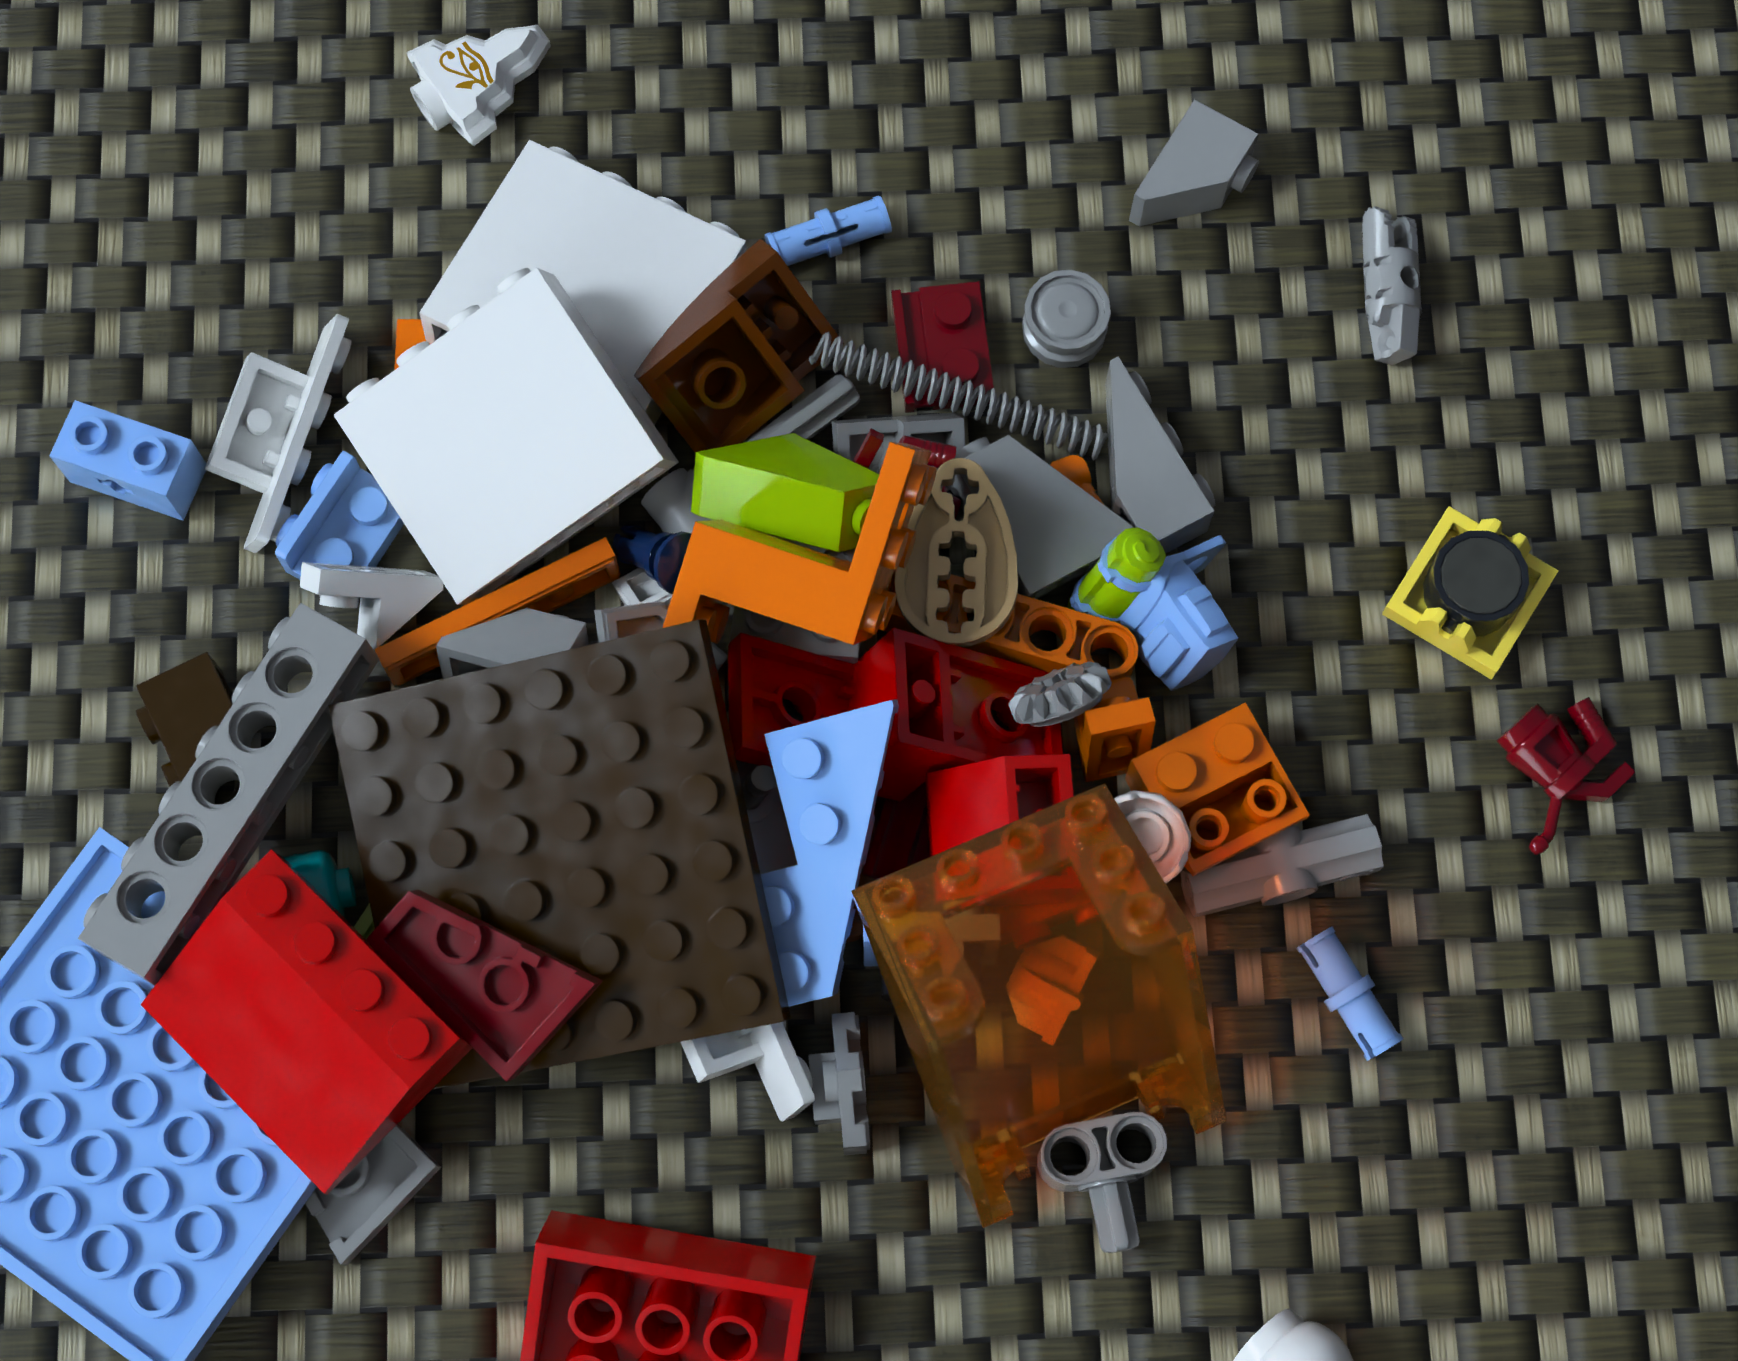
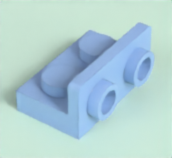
(341, 523)

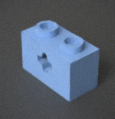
(129, 460)

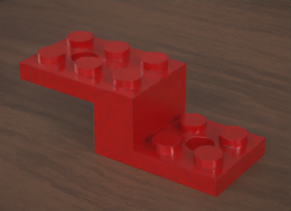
(940, 692)

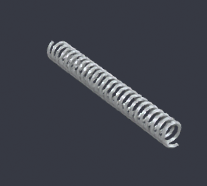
(959, 393)

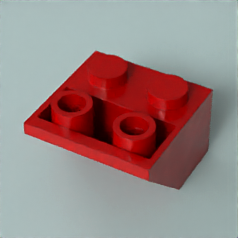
(991, 794)

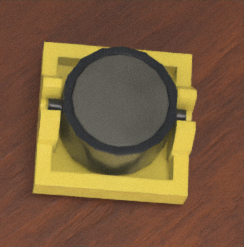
(1471, 590)

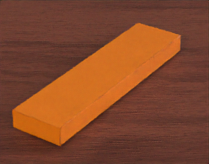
(540, 590)

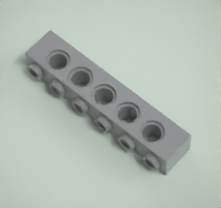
(232, 829)

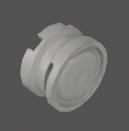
(1066, 318)

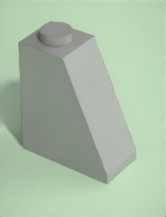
(1052, 519)

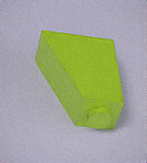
(785, 490)

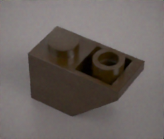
(182, 709)

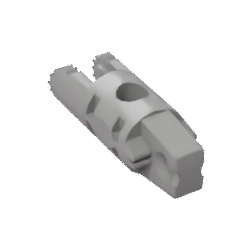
(1391, 284)

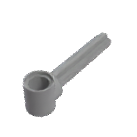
(671, 497)

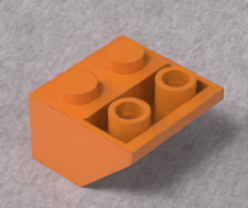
(1223, 784)

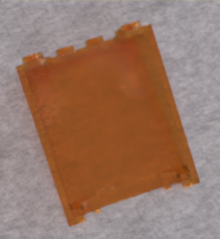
(1042, 987)

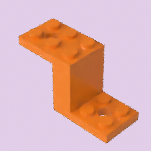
(802, 584)

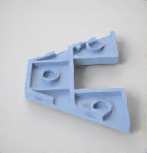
(828, 792)

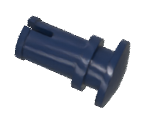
(657, 554)

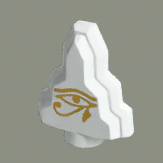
(474, 78)

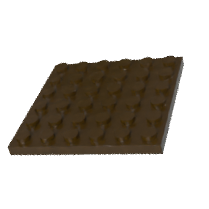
(587, 816)

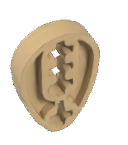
(992, 570)

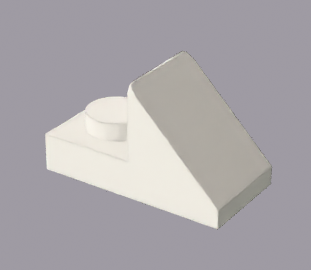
(386, 594)

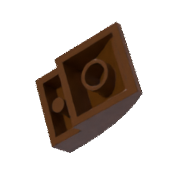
(736, 352)

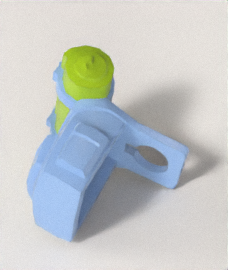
(1161, 603)

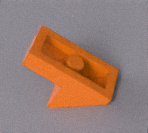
(1114, 731)

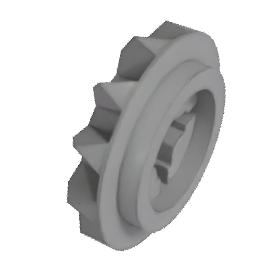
(1060, 694)

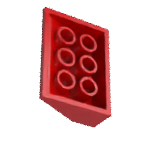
(302, 1022)
(661, 1296)

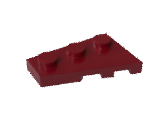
(482, 980)

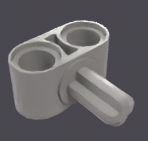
(1106, 1172)

